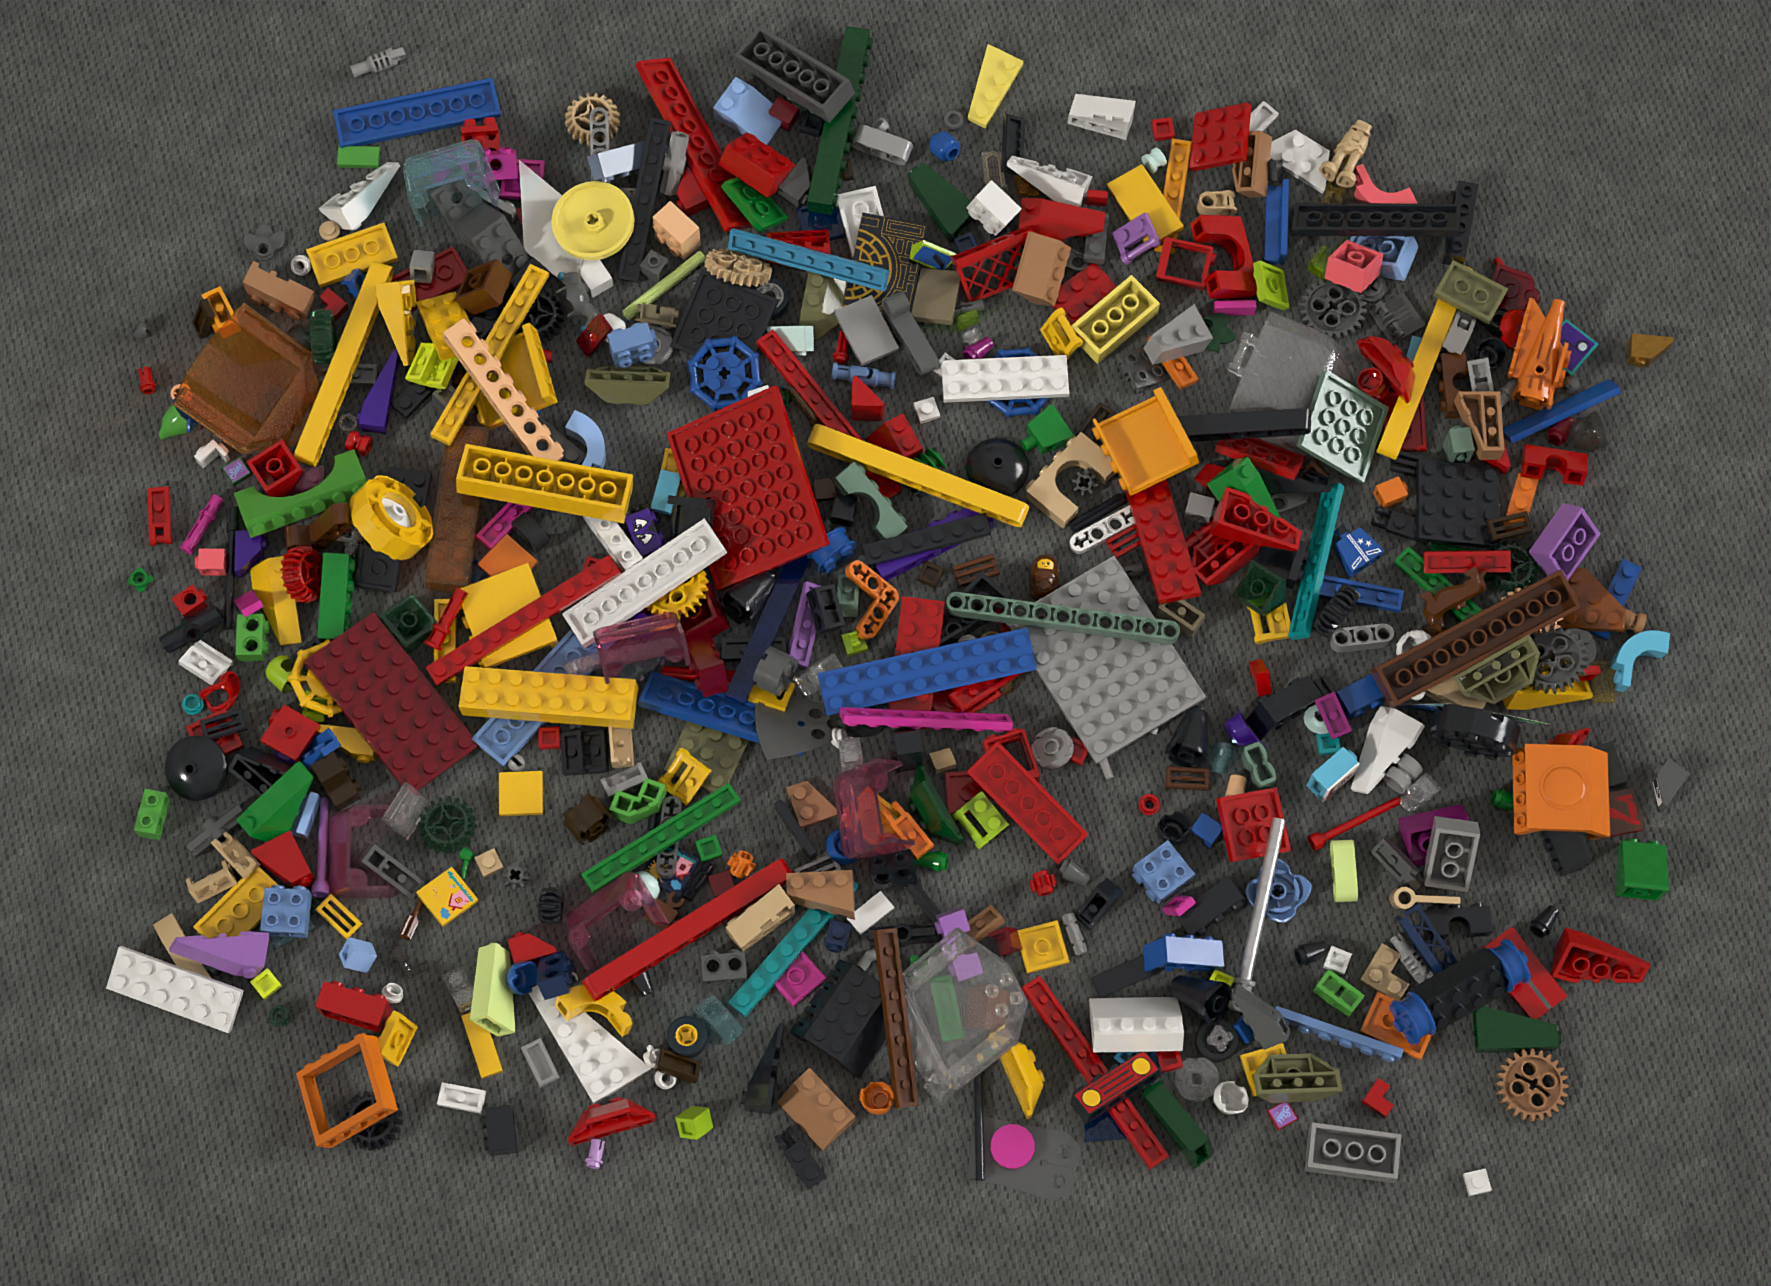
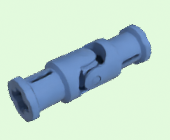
(878, 378)

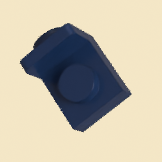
(837, 936)

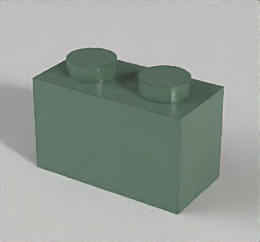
(1458, 445)

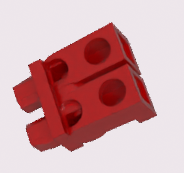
(486, 135)

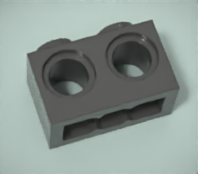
(724, 974)

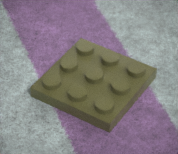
(713, 749)

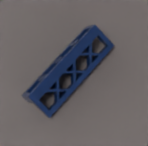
(1418, 942)

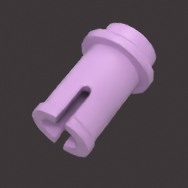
(595, 1154)

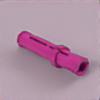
(201, 525)

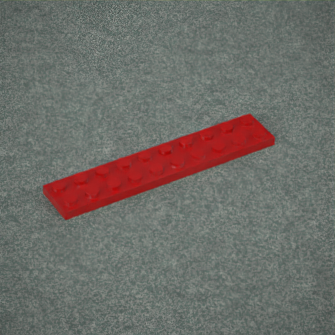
(702, 150)

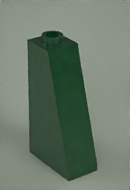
(941, 200)
(1510, 1032)
(1178, 1124)

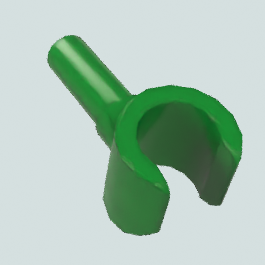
(466, 855)

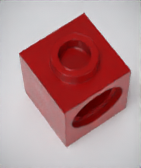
(181, 599)

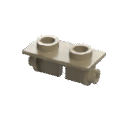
(666, 318)

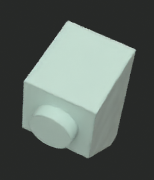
(796, 337)

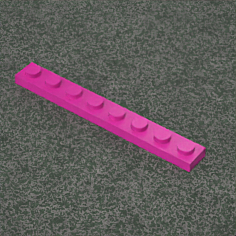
(933, 719)

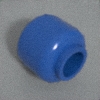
(944, 146)

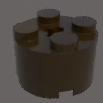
(587, 819)

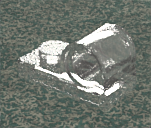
(460, 988)

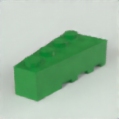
(335, 595)

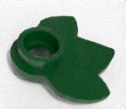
(1219, 331)

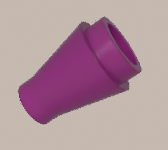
(978, 349)

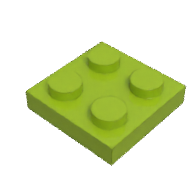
(1271, 285)

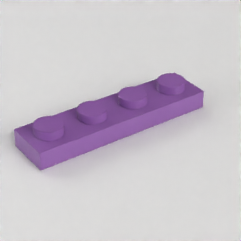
(803, 630)

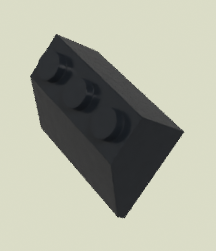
(1567, 850)

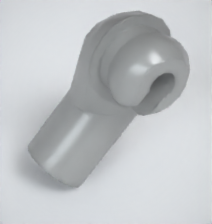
(866, 960)

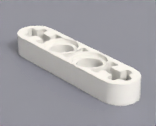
(1104, 526)

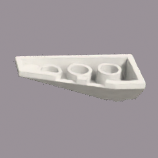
(355, 206)

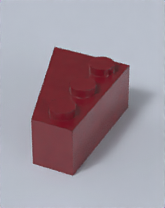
(706, 664)

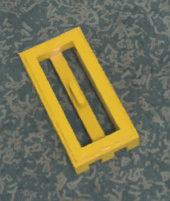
(325, 904)

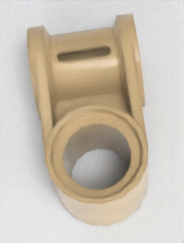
(1221, 203)

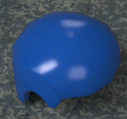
(522, 977)

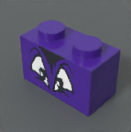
(643, 531)

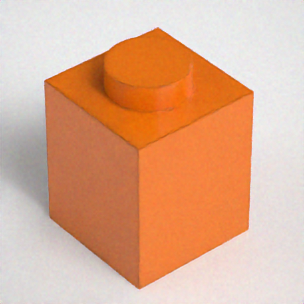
(1391, 492)

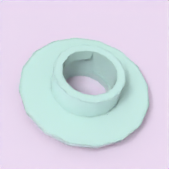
(1312, 723)

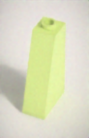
(492, 998)

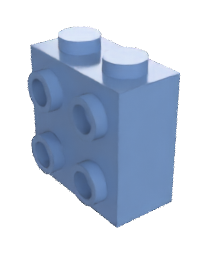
(632, 345)
(1162, 872)
(286, 911)

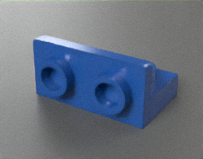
(320, 747)

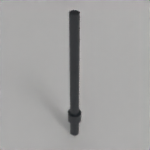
(231, 527)
(979, 1127)

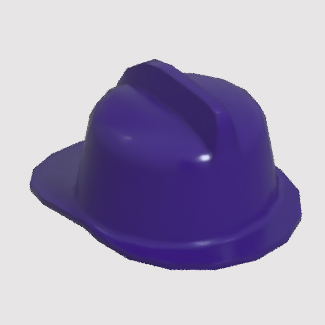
(1239, 731)

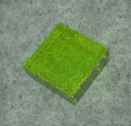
(967, 319)

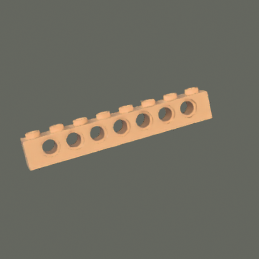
(464, 330)

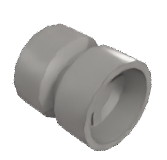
(1401, 774)

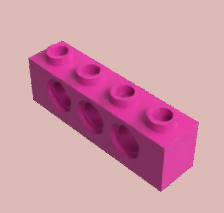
(508, 159)

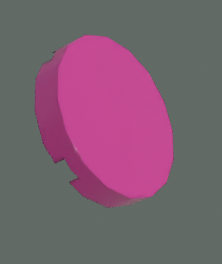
(1012, 1146)

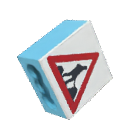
(1333, 774)

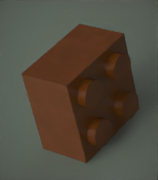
(483, 287)

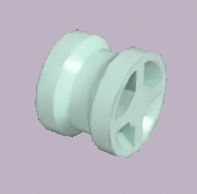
(1154, 160)

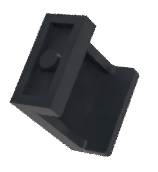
(688, 512)

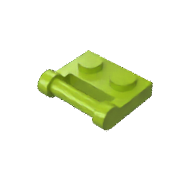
(985, 814)

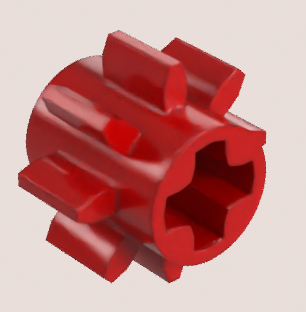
(1042, 883)

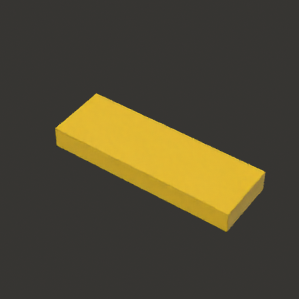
(482, 1048)

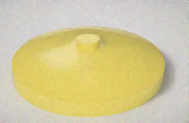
(593, 220)

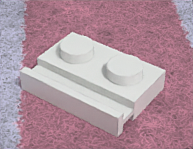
(205, 662)

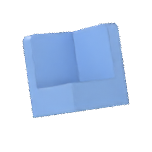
(357, 955)

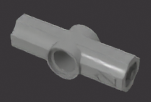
(674, 163)

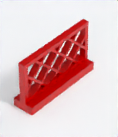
(987, 250)

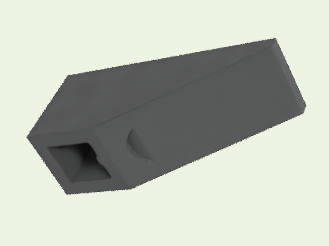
(1266, 1022)

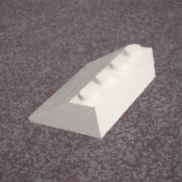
(1136, 1024)

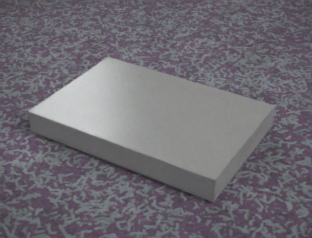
(866, 330)

